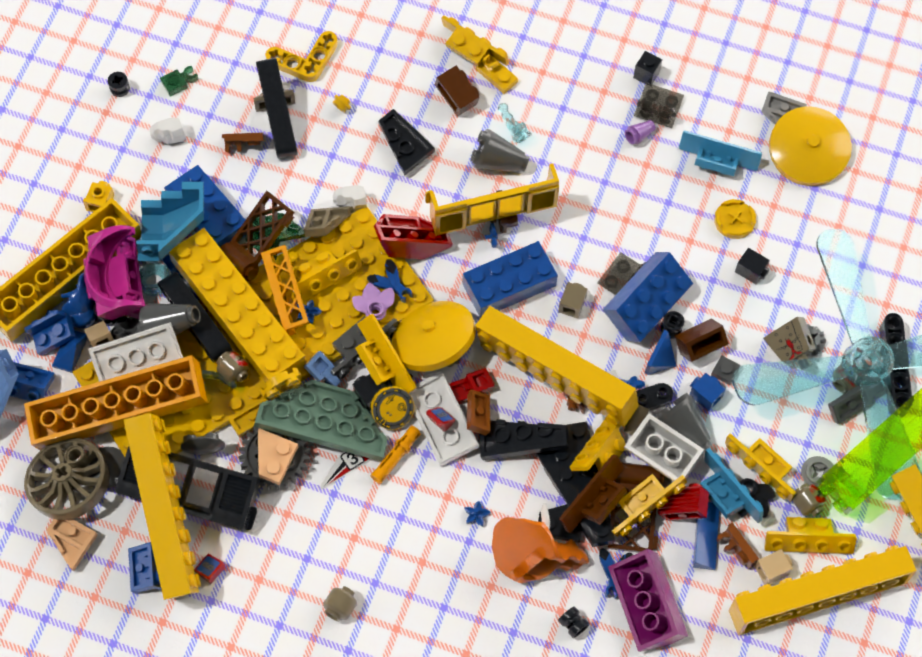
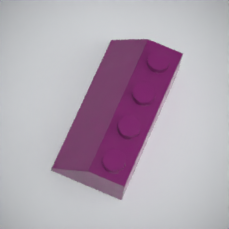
(647, 601)

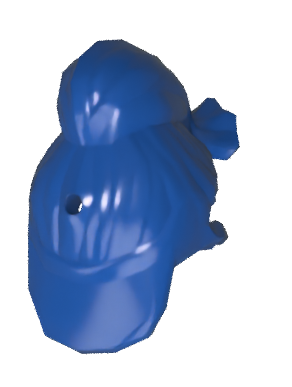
(79, 305)

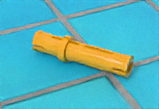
(401, 447)

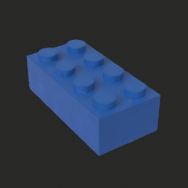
(220, 215)
(510, 279)
(648, 296)

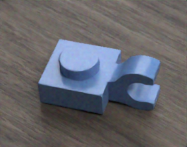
(320, 368)

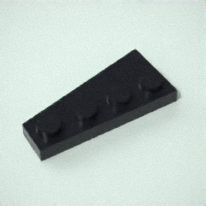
(521, 438)

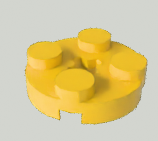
(281, 383)

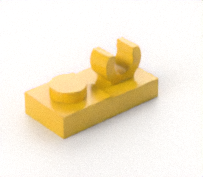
(497, 74)

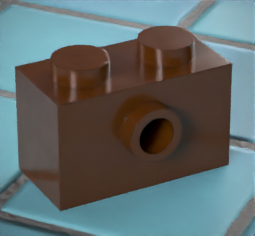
(457, 90)
(701, 340)

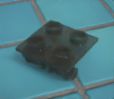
(659, 105)
(619, 273)

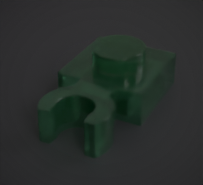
(176, 82)

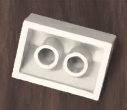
(664, 448)

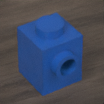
(707, 391)

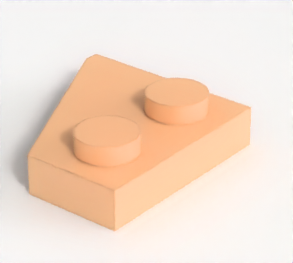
(274, 456)
(71, 540)

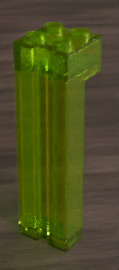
(875, 457)

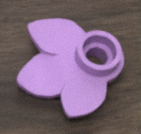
(372, 300)

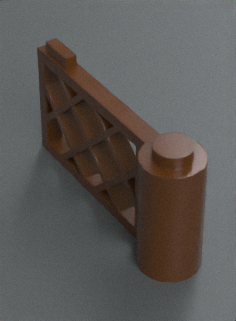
(243, 258)
(630, 478)

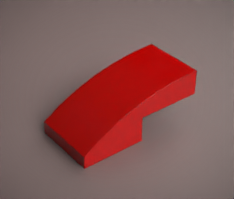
(477, 380)

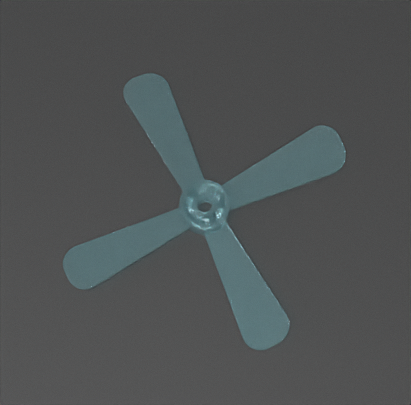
(774, 380)

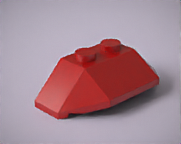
(409, 237)

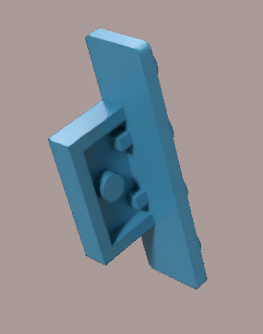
(719, 155)
(727, 492)

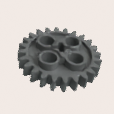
(250, 463)

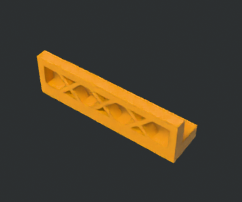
(278, 291)

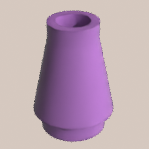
(638, 132)

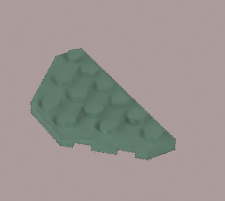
(324, 417)

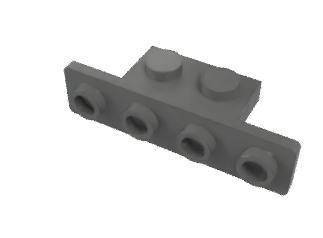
(349, 341)

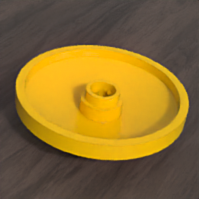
(810, 146)
(434, 336)

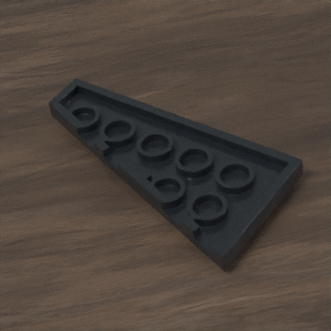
(571, 483)

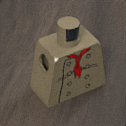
(791, 340)

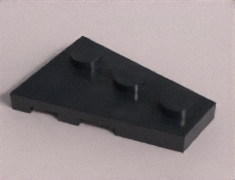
(405, 141)

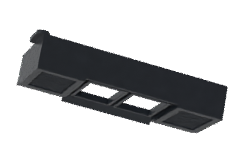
(231, 499)

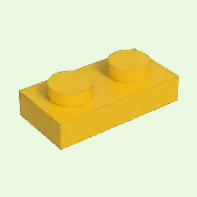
(244, 419)

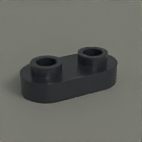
(653, 398)

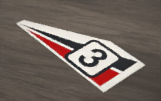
(343, 465)

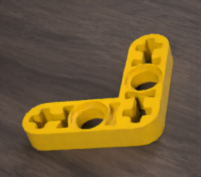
(305, 65)

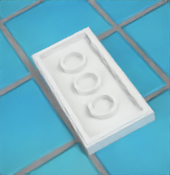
(135, 352)
(457, 440)

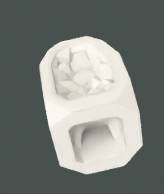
(168, 131)
(350, 196)

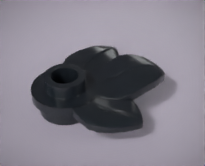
(759, 492)

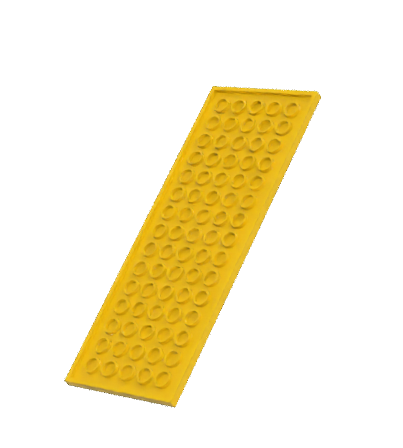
(336, 318)

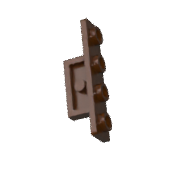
(597, 497)

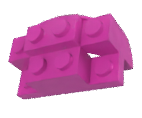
(115, 280)

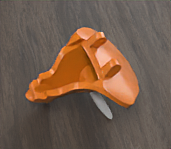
(528, 552)

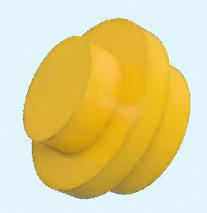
(341, 103)

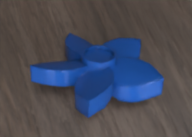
(493, 236)
(311, 311)
(634, 382)
(476, 513)

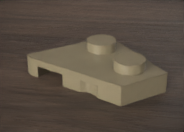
(324, 220)

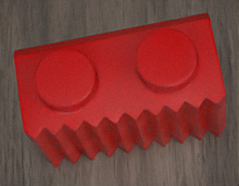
(688, 504)

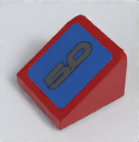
(440, 418)
(209, 568)

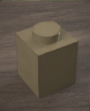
(573, 299)

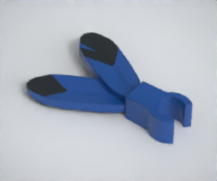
(391, 282)
(606, 561)

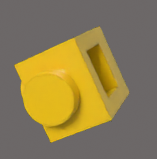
(94, 201)

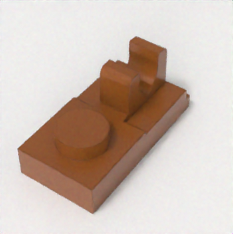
(238, 138)
(478, 412)
(744, 552)

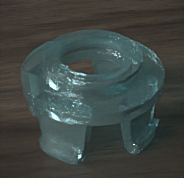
(149, 269)

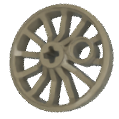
(66, 477)

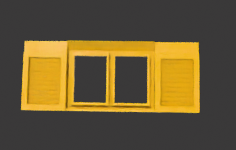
(494, 206)

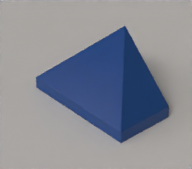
(70, 353)
(662, 356)

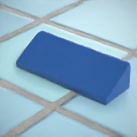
(705, 539)

